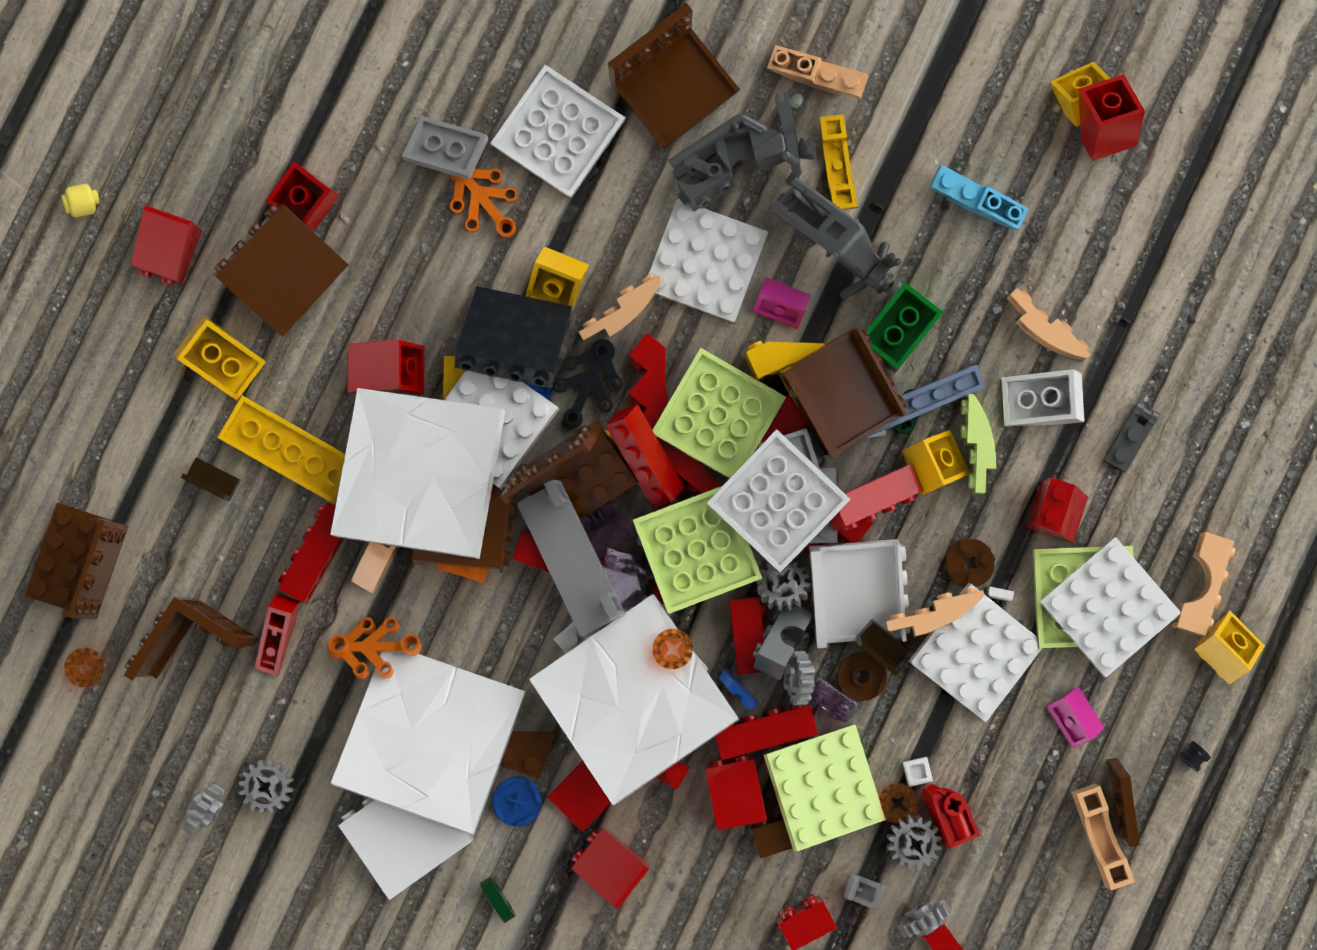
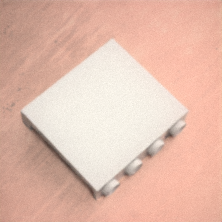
(856, 585)
(399, 844)

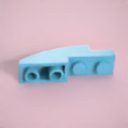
(978, 199)

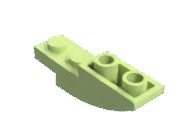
(978, 434)

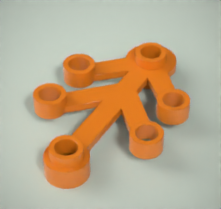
(479, 196)
(371, 646)

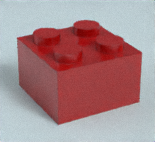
(304, 195)
(805, 922)

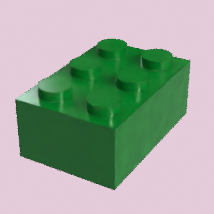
(902, 326)

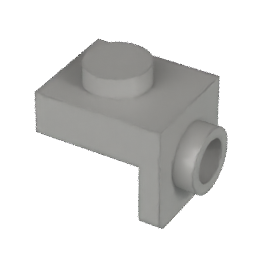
(864, 891)

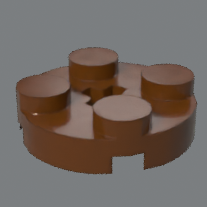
(966, 549)
(867, 689)

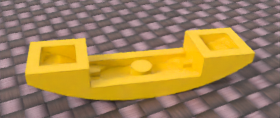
(837, 162)

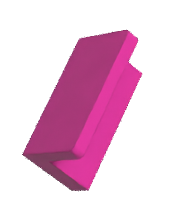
(782, 303)
(1075, 717)

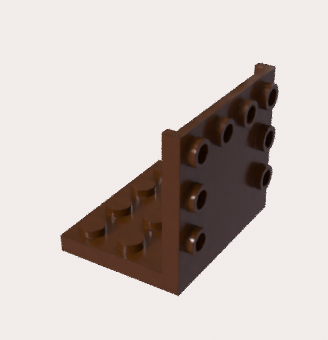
(671, 78)
(585, 465)
(76, 561)
(171, 629)

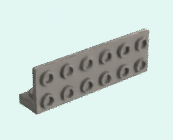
(570, 558)

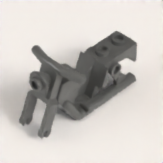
(737, 141)
(838, 234)

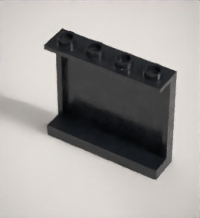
(512, 337)

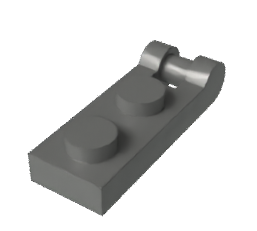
(1131, 438)

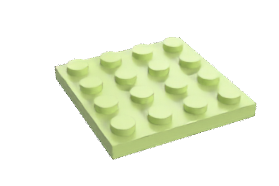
(718, 414)
(694, 552)
(1050, 569)
(824, 787)

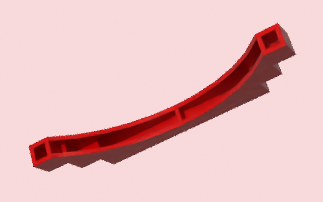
(652, 395)

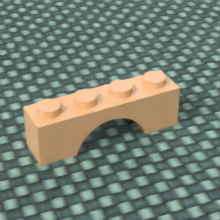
(1213, 555)
(1105, 848)

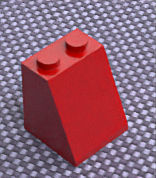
(1109, 117)
(164, 246)
(386, 366)
(1057, 509)
(735, 792)
(609, 866)

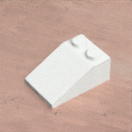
(1043, 398)

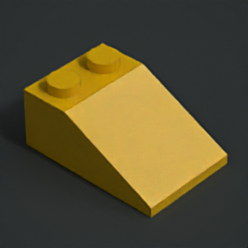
(219, 357)
(772, 357)

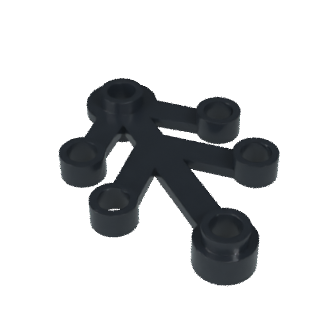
(589, 379)

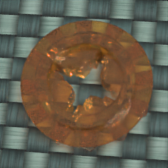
(674, 637)
(76, 675)
(909, 801)

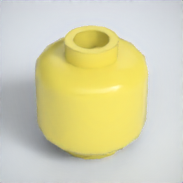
(80, 200)

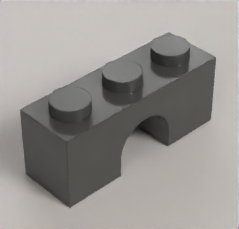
(774, 654)

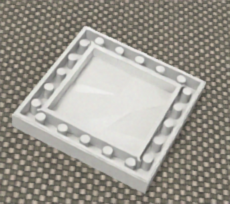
(418, 473)
(628, 710)
(429, 740)

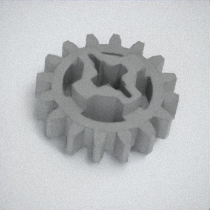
(783, 585)
(799, 678)
(260, 778)
(204, 809)
(906, 847)
(924, 918)

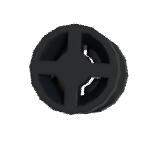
(1194, 756)

